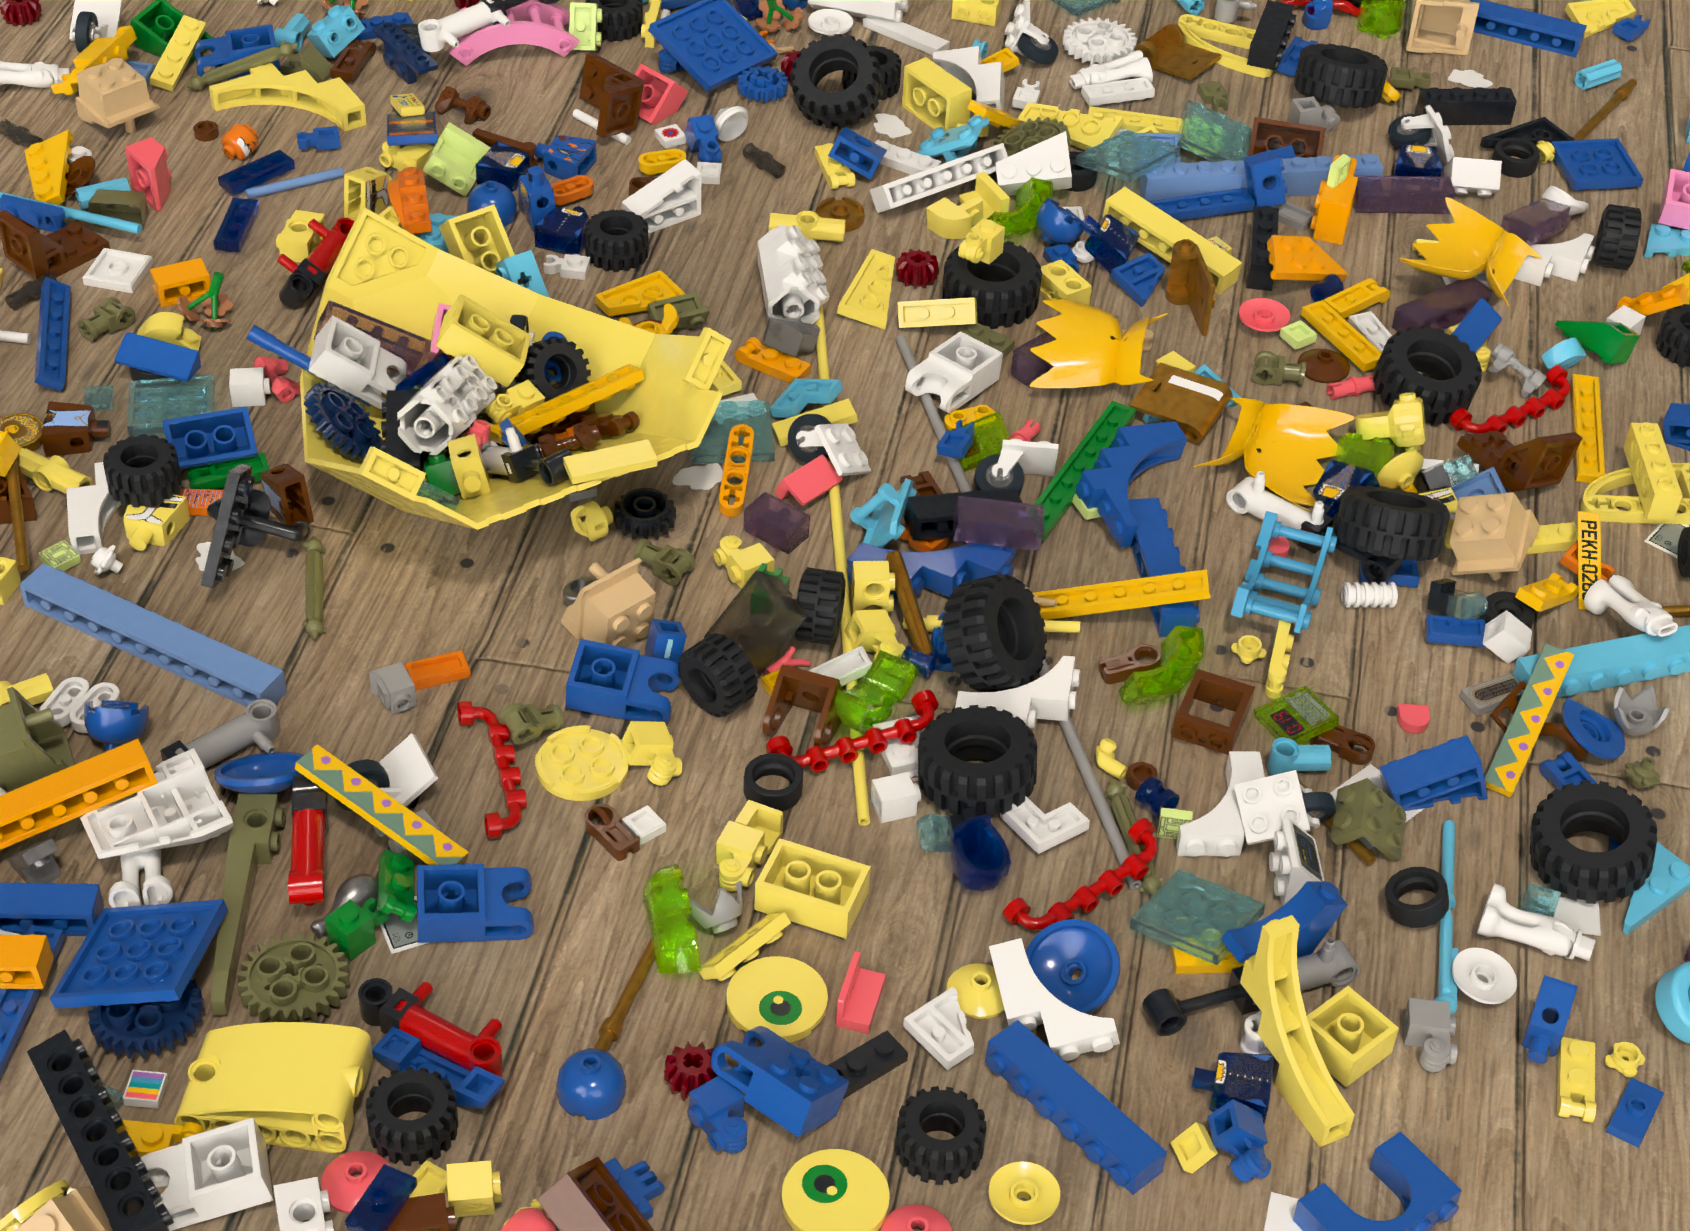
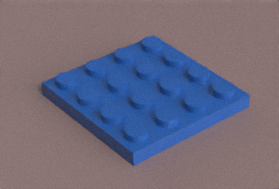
(712, 42)
(139, 954)

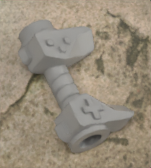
(1505, 357)

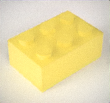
(935, 95)
(478, 238)
(490, 339)
(812, 887)

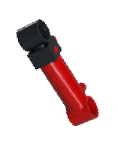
(316, 266)
(308, 842)
(437, 1035)

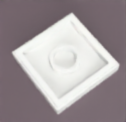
(118, 270)

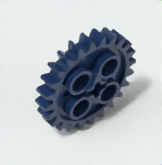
(342, 420)
(146, 1024)

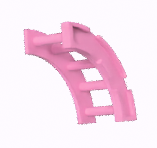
(544, 30)

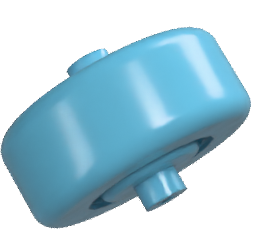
(1673, 1001)

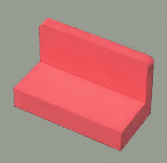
(809, 481)
(859, 997)

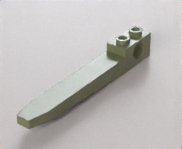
(250, 843)

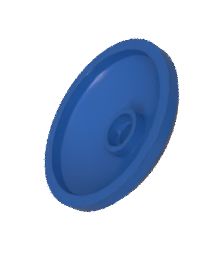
(259, 773)
(1070, 948)

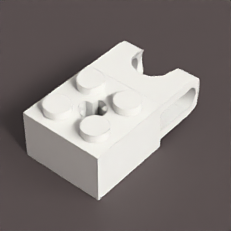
(355, 362)
(956, 371)
(212, 1173)

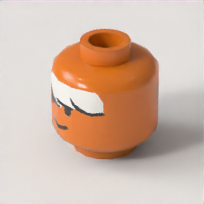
(239, 141)

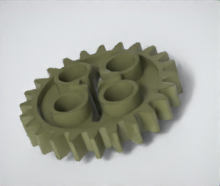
(1030, 134)
(293, 978)

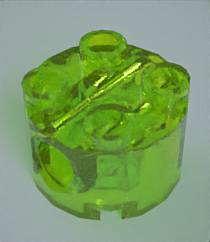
(1381, 17)

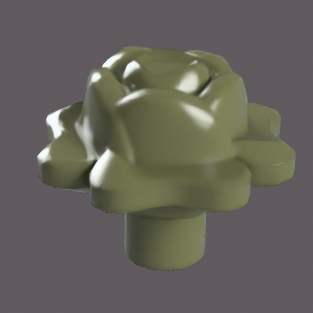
(1642, 773)

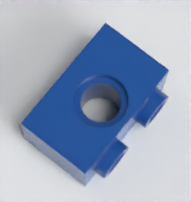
(857, 152)
(1257, 169)

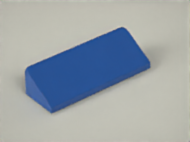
(1478, 325)
(158, 357)

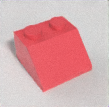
(660, 95)
(149, 171)

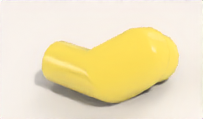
(1106, 759)

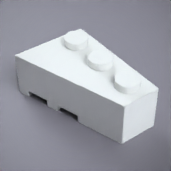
(1042, 161)

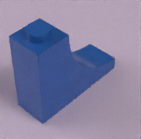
(1313, 907)

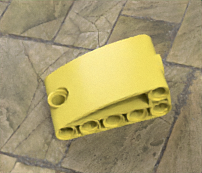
(284, 1075)

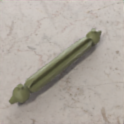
(242, 65)
(314, 587)
(1126, 818)

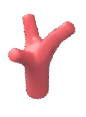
(787, 660)

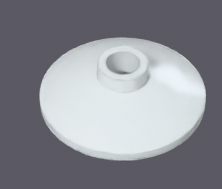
(830, 22)
(1484, 975)

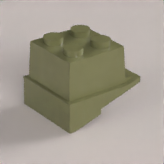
(30, 743)

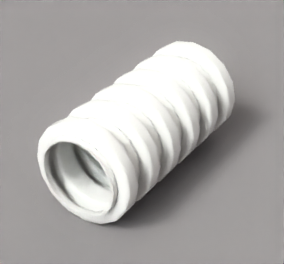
(1369, 594)

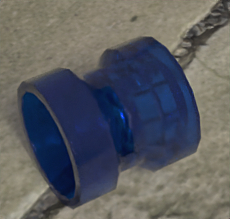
(1154, 795)

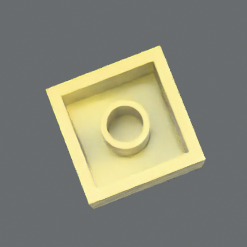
(1351, 1035)

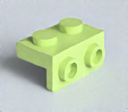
(584, 25)

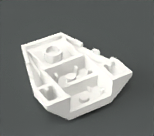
(166, 815)

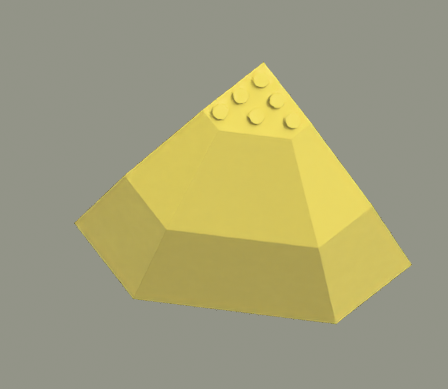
(402, 283)

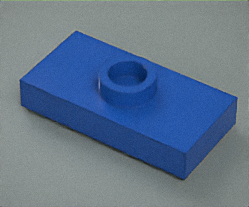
(1454, 630)
(1635, 1112)

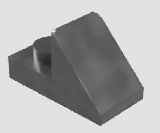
(790, 336)
(36, 863)

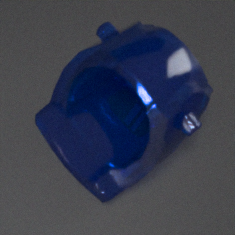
(979, 854)

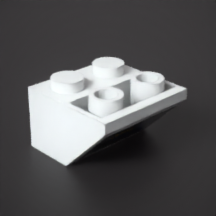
(1293, 860)

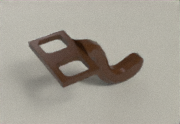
(1548, 729)

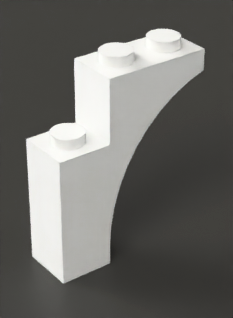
(967, 66)
(1559, 259)
(89, 512)
(1044, 698)
(1222, 828)
(1032, 1004)

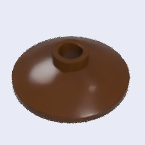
(79, 174)
(1325, 365)

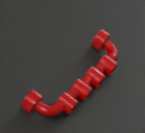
(1516, 415)
(874, 738)
(508, 776)
(1086, 897)

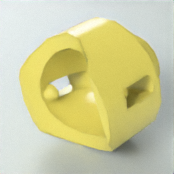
(596, 520)

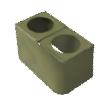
(123, 199)

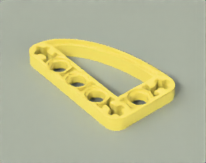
(1199, 27)
(1606, 505)

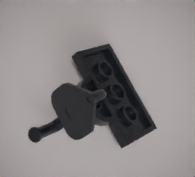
(241, 520)

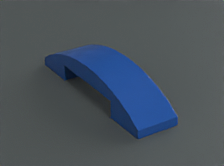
(403, 1050)

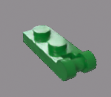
(215, 475)
(396, 885)

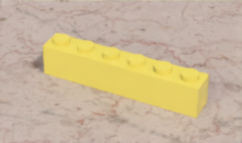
(1161, 231)

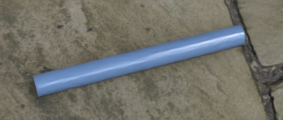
(294, 183)

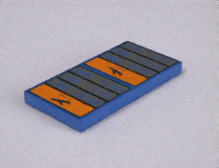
(411, 129)

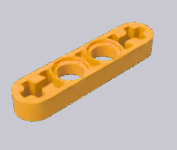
(738, 470)

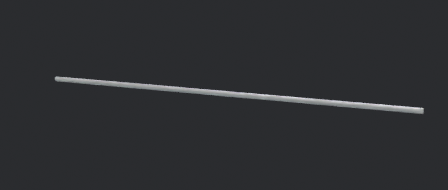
(1067, 726)

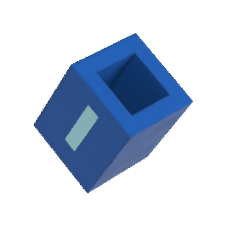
(665, 640)

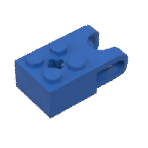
(235, 46)
(620, 683)
(471, 903)
(781, 1080)

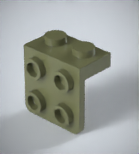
(1371, 814)

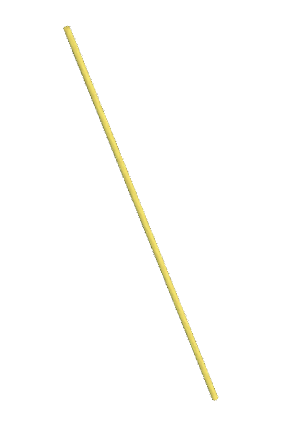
(859, 771)

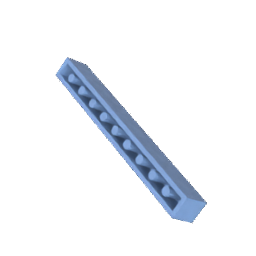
(1300, 174)
(152, 637)

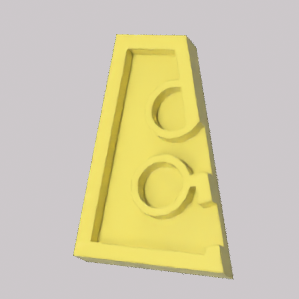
(1599, 14)

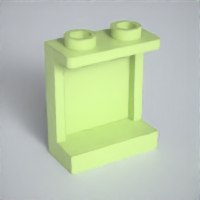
(455, 159)

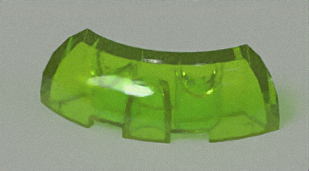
(1028, 202)
(1179, 661)
(876, 692)
(671, 933)

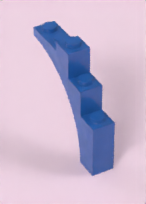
(1131, 453)
(943, 569)

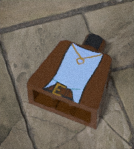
(71, 429)
(285, 487)

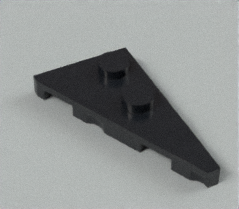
(1532, 131)

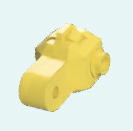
(1402, 423)

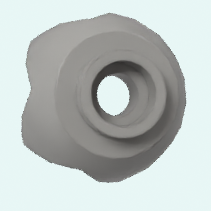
(1640, 713)
(724, 912)

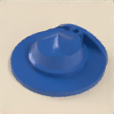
(1593, 731)

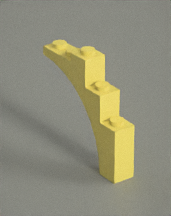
(298, 90)
(1284, 1028)

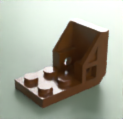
(613, 92)
(49, 253)
(1526, 465)

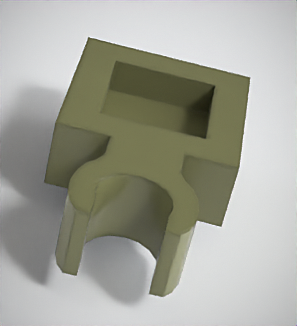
(1406, 78)
(1214, 94)

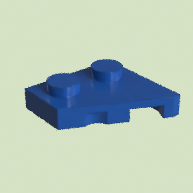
(1139, 277)

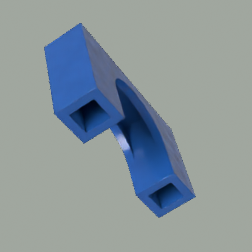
(1417, 1182)

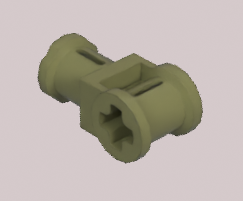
(107, 318)
(1276, 369)
(665, 561)
(528, 723)

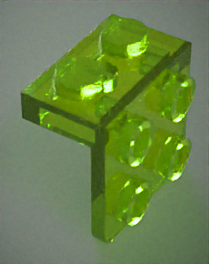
(1363, 453)

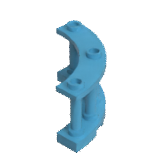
(1247, 597)

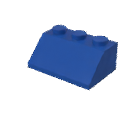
(211, 437)

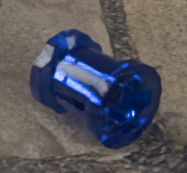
(1327, 288)
(923, 662)

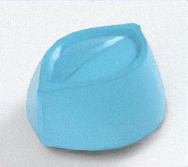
(1564, 353)

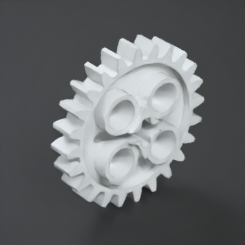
(1098, 40)

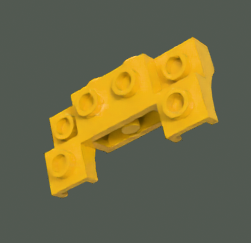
(97, 53)

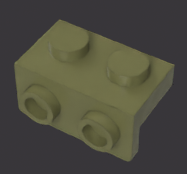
(688, 307)

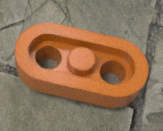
(572, 189)

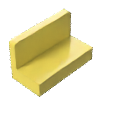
(993, 196)

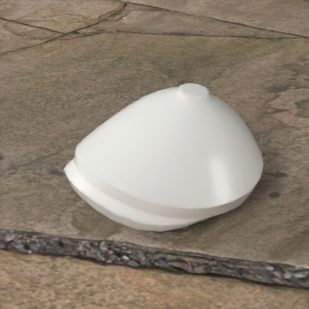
(731, 122)
(1560, 196)

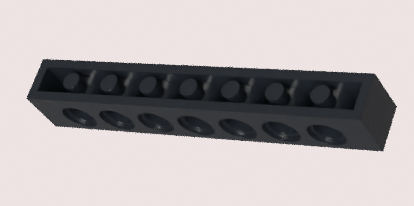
(96, 1136)

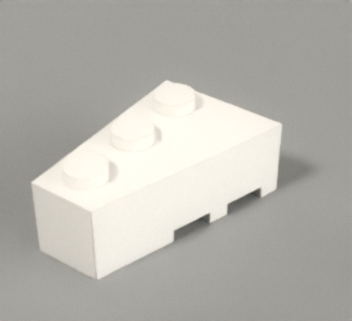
(668, 198)

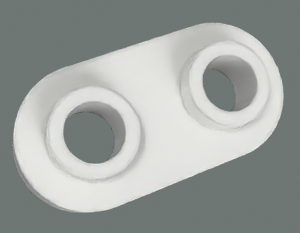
(97, 693)
(65, 698)

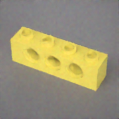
(1652, 471)

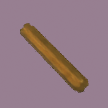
(909, 603)

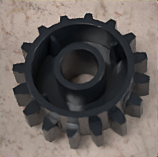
(644, 513)

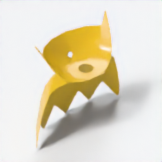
(1472, 247)
(1085, 352)
(1289, 444)

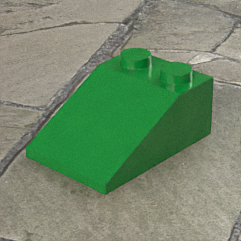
(156, 27)

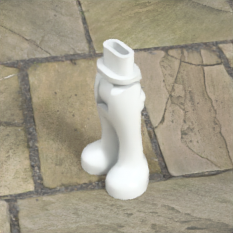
(1125, 67)
(31, 75)
(1630, 605)
(155, 889)
(1533, 929)

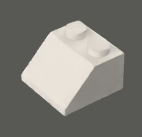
(1474, 175)

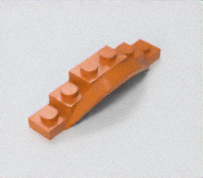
(410, 200)

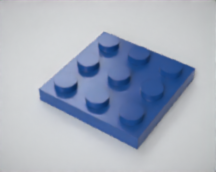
(1596, 164)

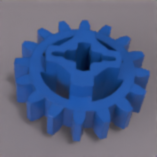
(762, 84)

